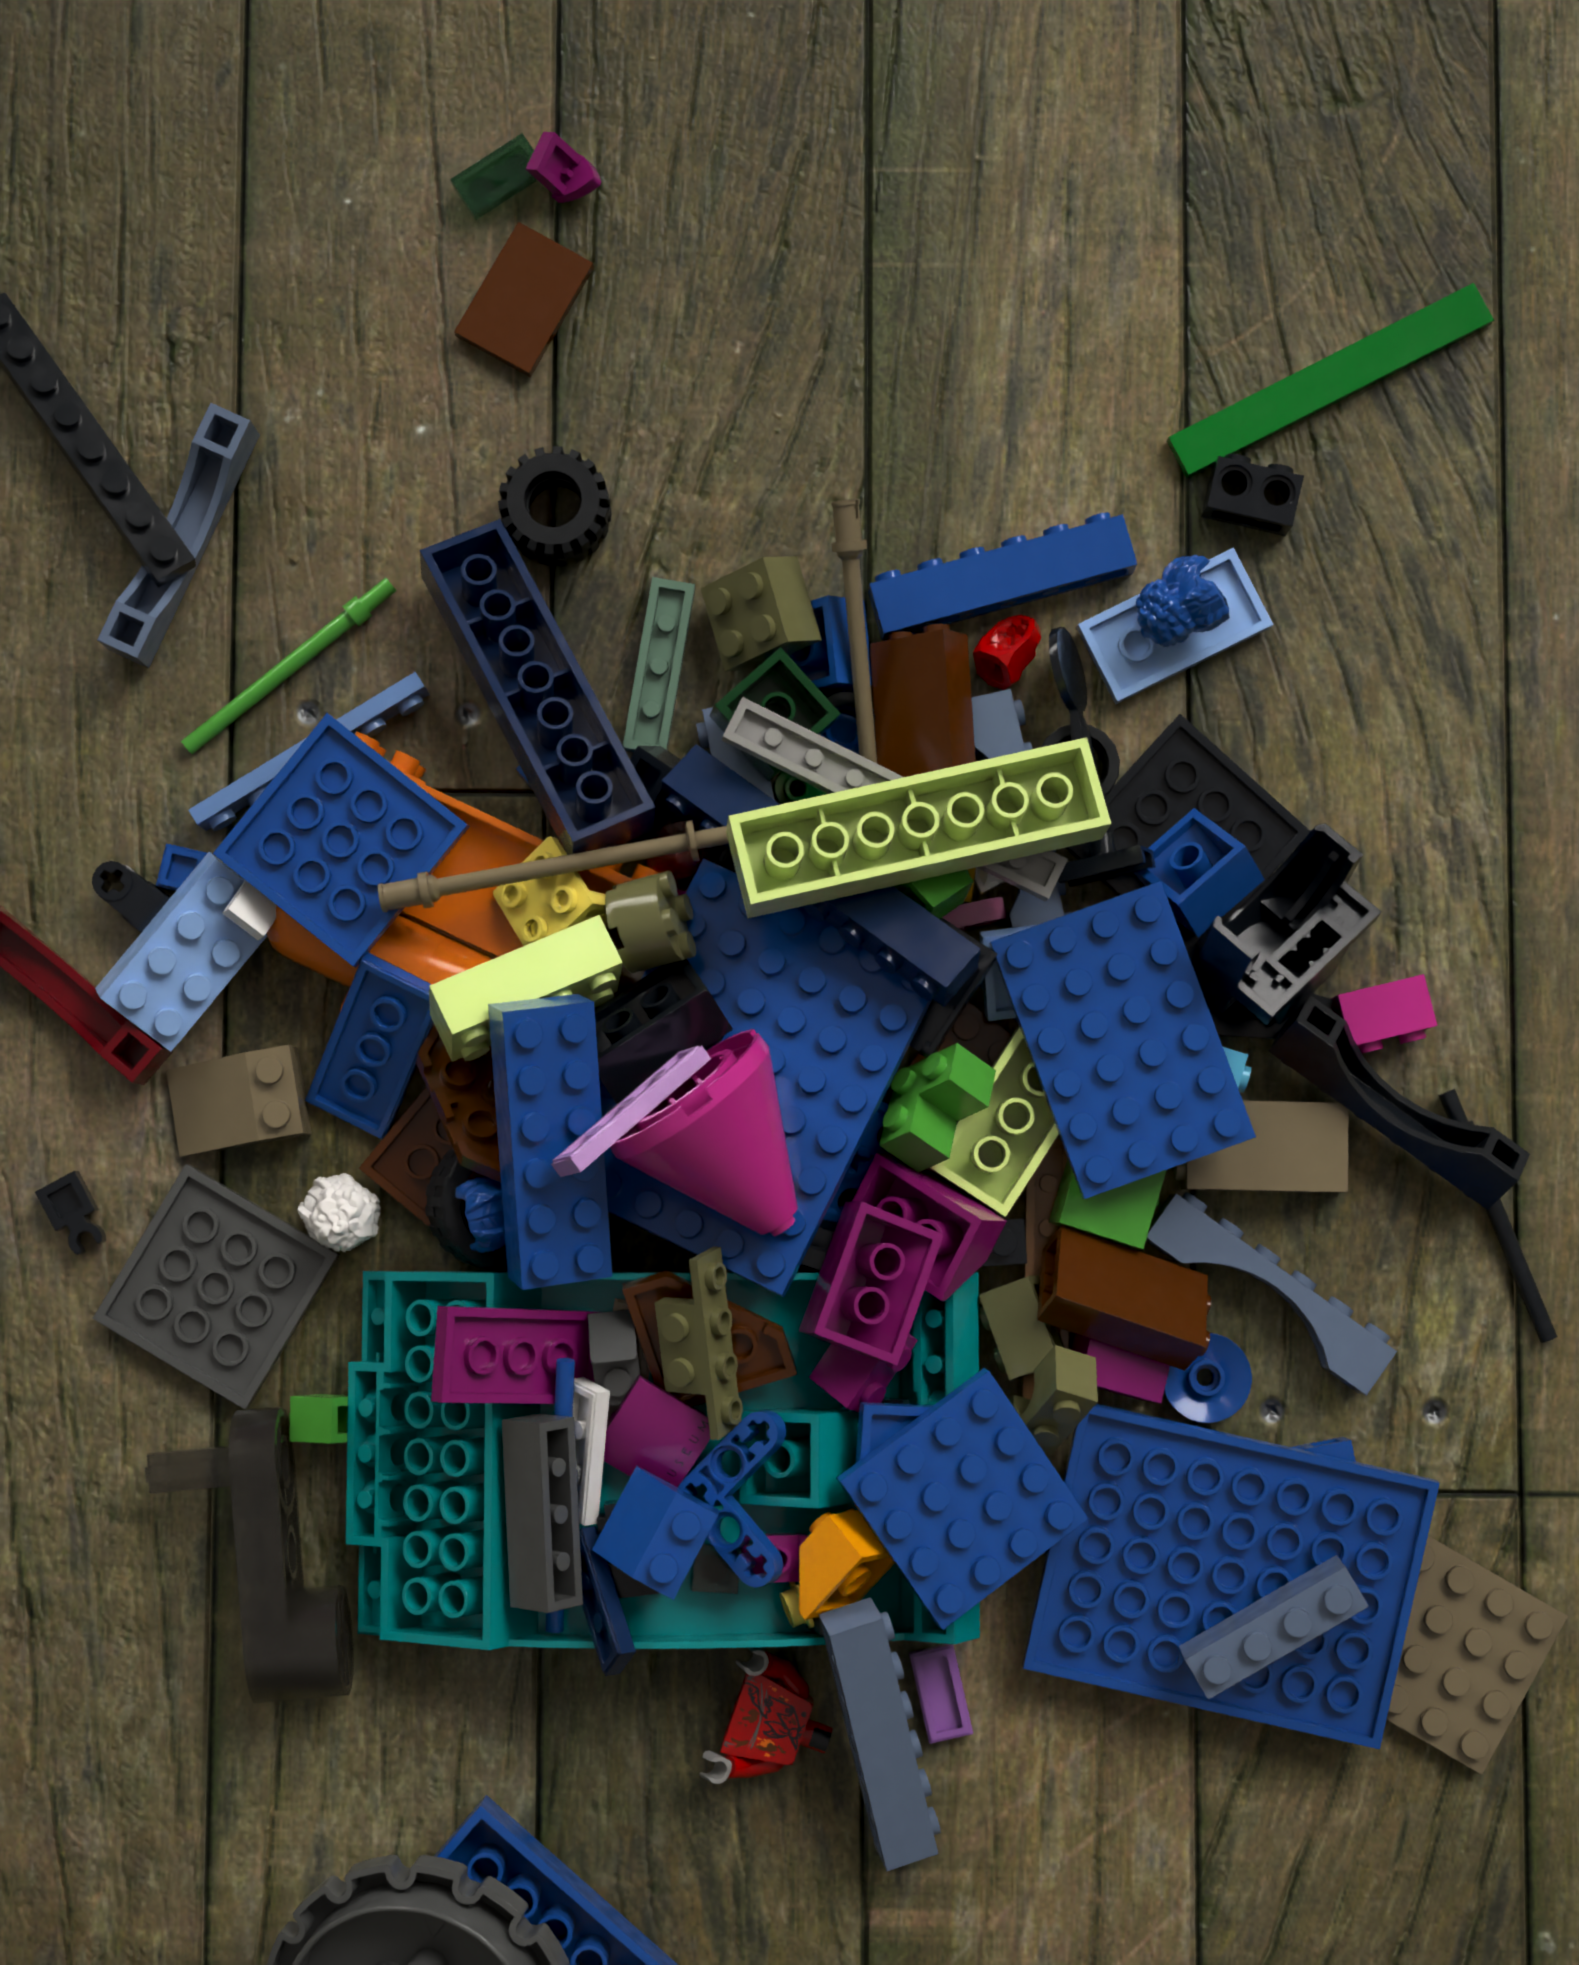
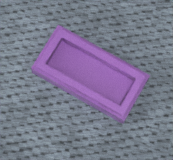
(941, 1693)

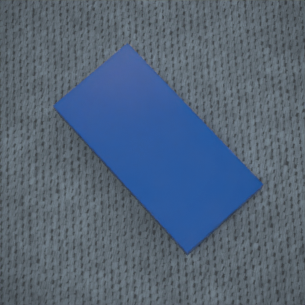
(373, 1047)

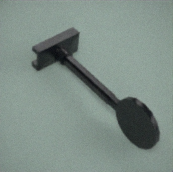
(1104, 859)

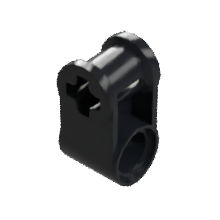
(138, 899)

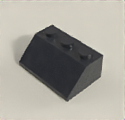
(652, 1024)

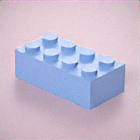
(181, 957)

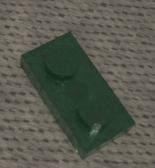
(495, 177)

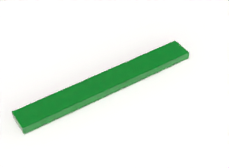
(1330, 380)

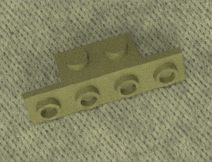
(699, 1344)

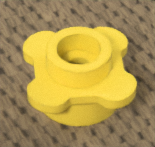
(790, 1604)

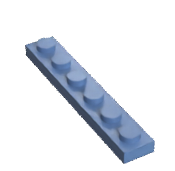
(367, 718)

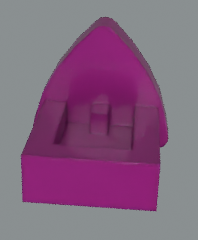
(562, 169)

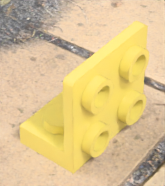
(548, 903)

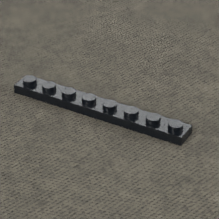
(90, 450)

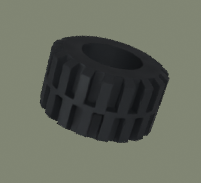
(550, 471)

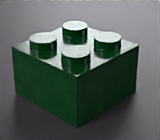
(783, 690)

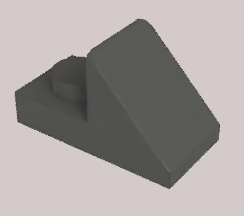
(614, 1352)

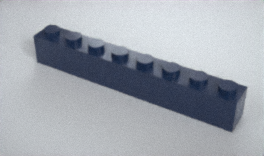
(881, 921)

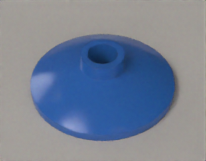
(1224, 1393)

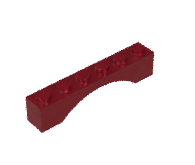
(77, 1002)

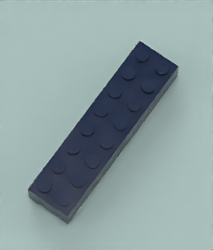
(536, 690)

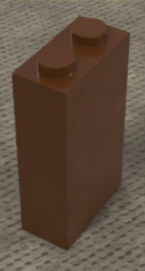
(922, 700)
(1124, 1298)

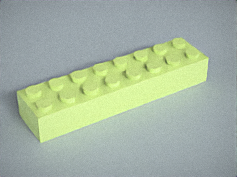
(917, 827)

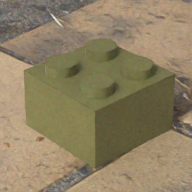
(760, 612)

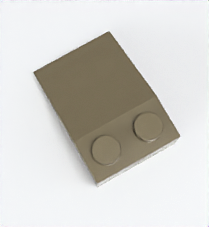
(239, 1100)

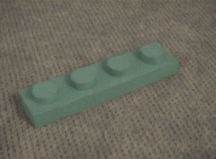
(659, 664)

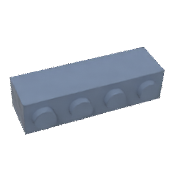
(1273, 1626)

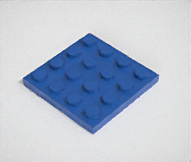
(333, 832)
(962, 1498)

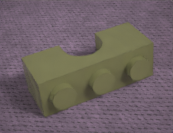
(1061, 1396)

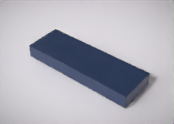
(603, 1608)

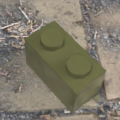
(1019, 1336)

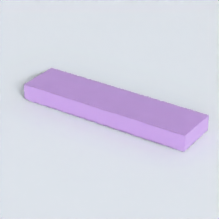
(630, 1111)

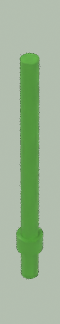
(356, 612)

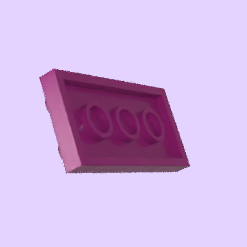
(506, 1353)

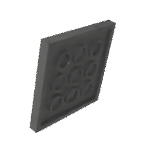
(216, 1286)

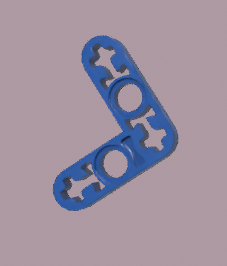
(722, 1487)

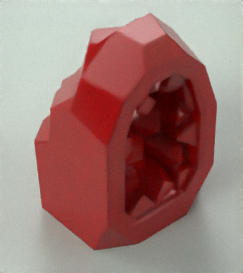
(1007, 650)

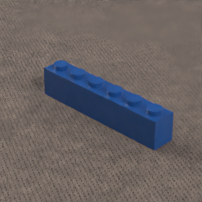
(1003, 576)

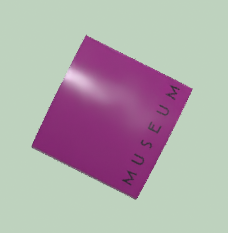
(655, 1433)

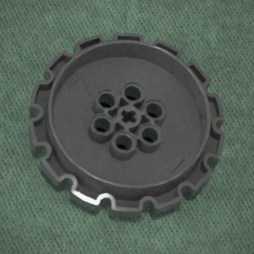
(414, 1918)

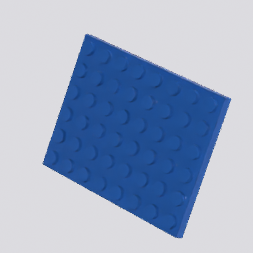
(834, 1048)
(1204, 1526)

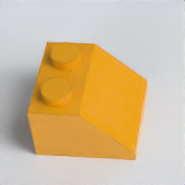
(838, 1563)

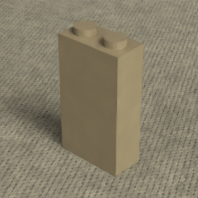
(1293, 1151)

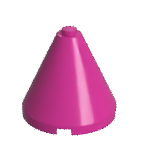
(722, 1138)

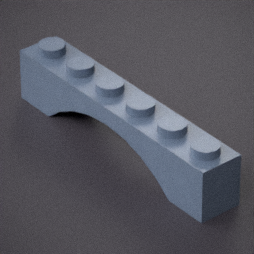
(208, 481)
(997, 734)
(1343, 1346)

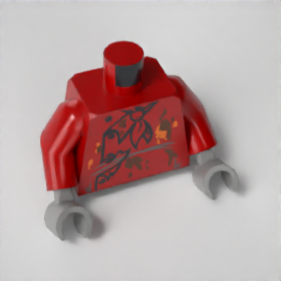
(767, 1721)

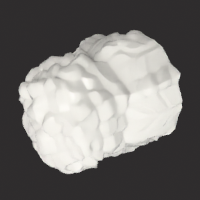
(340, 1212)

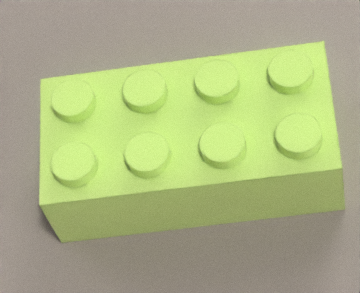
(561, 964)
(1006, 1142)

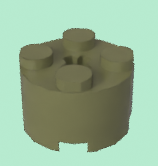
(650, 921)

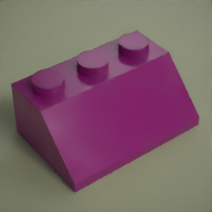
(927, 1200)
(871, 1282)

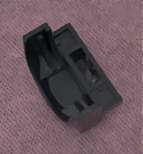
(1287, 932)

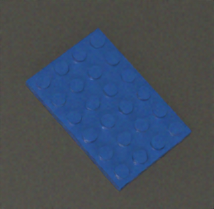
(1122, 1040)

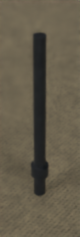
(1508, 1241)

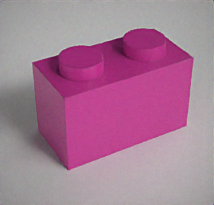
(1387, 1011)

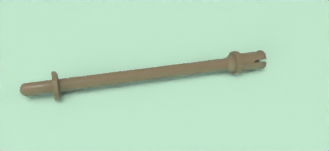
(849, 549)
(428, 889)

